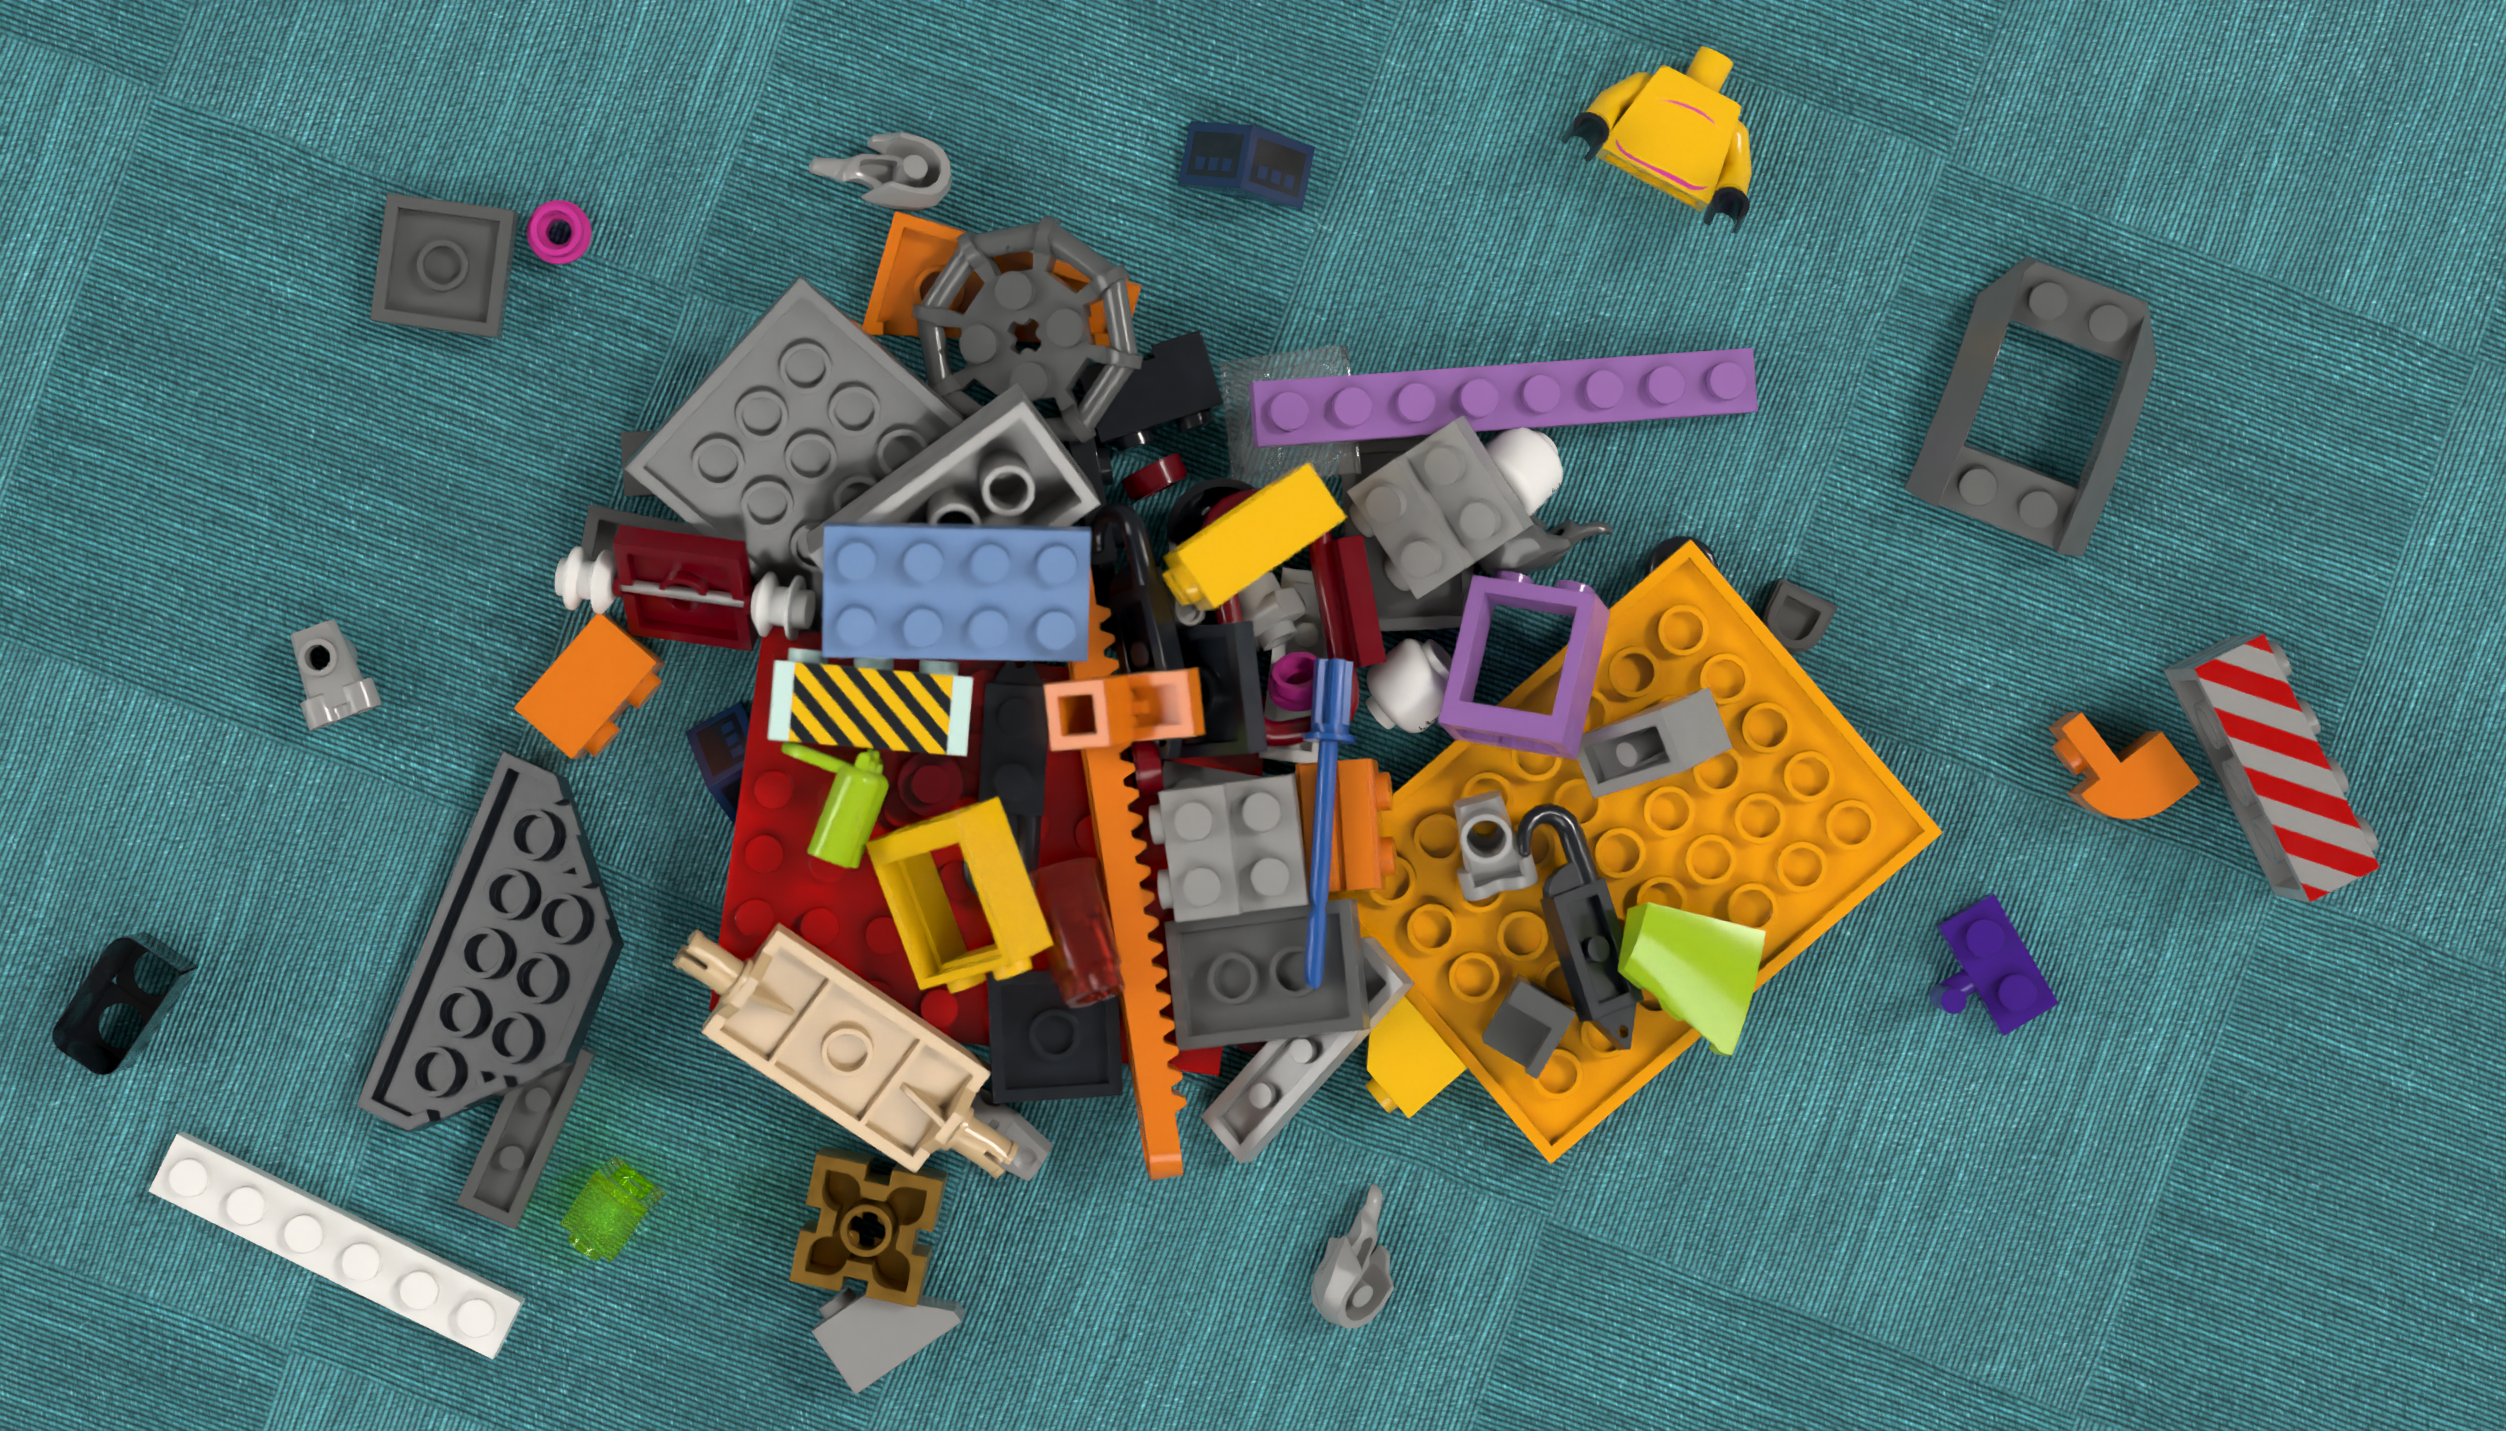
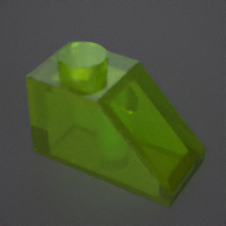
(611, 1210)

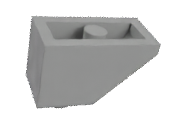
(1652, 743)
(875, 1336)

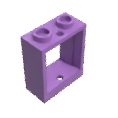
(1512, 728)

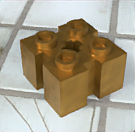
(836, 1246)

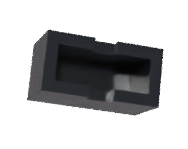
(1166, 391)

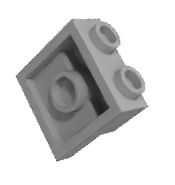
(1437, 508)
(1231, 847)

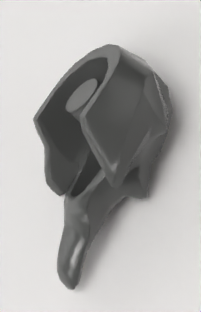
(1538, 549)

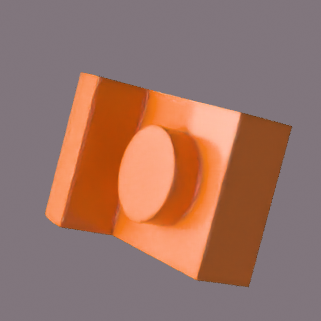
(1124, 708)
(2126, 785)

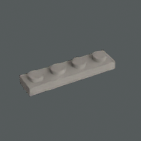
(1294, 1068)

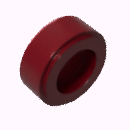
(1154, 478)
(1148, 771)

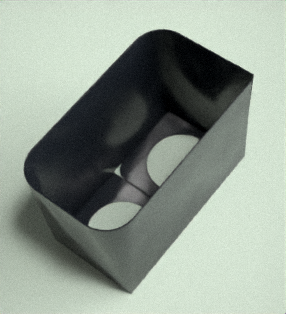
(78, 1026)

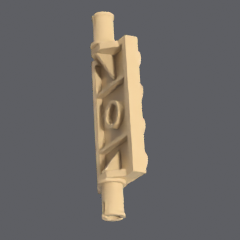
(847, 1049)

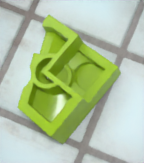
(1695, 968)

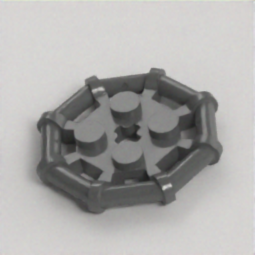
(1016, 299)

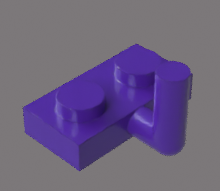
(1992, 966)

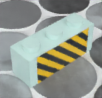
(870, 704)

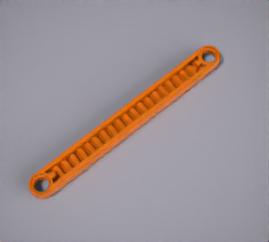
(1125, 901)

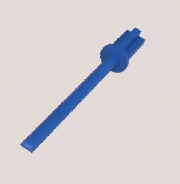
(1329, 728)

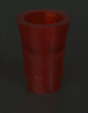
(1078, 920)

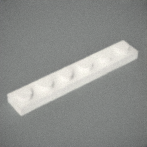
(337, 1244)

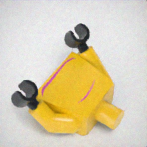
(1675, 135)

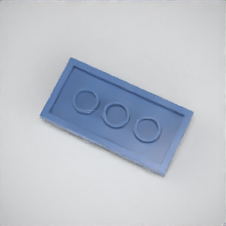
(956, 591)

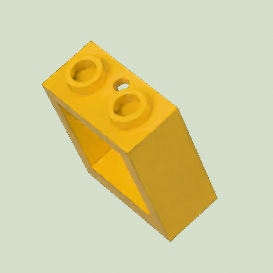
(1251, 539)
(924, 912)

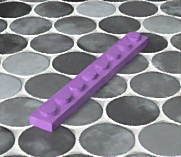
(1502, 397)

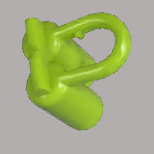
(849, 806)

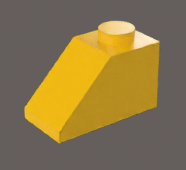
(1408, 1060)

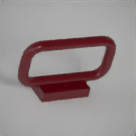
(1344, 606)

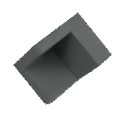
(1529, 1024)

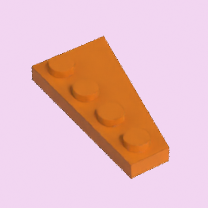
(916, 256)

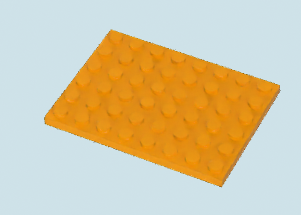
(1759, 836)

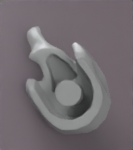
(905, 176)
(1349, 1282)

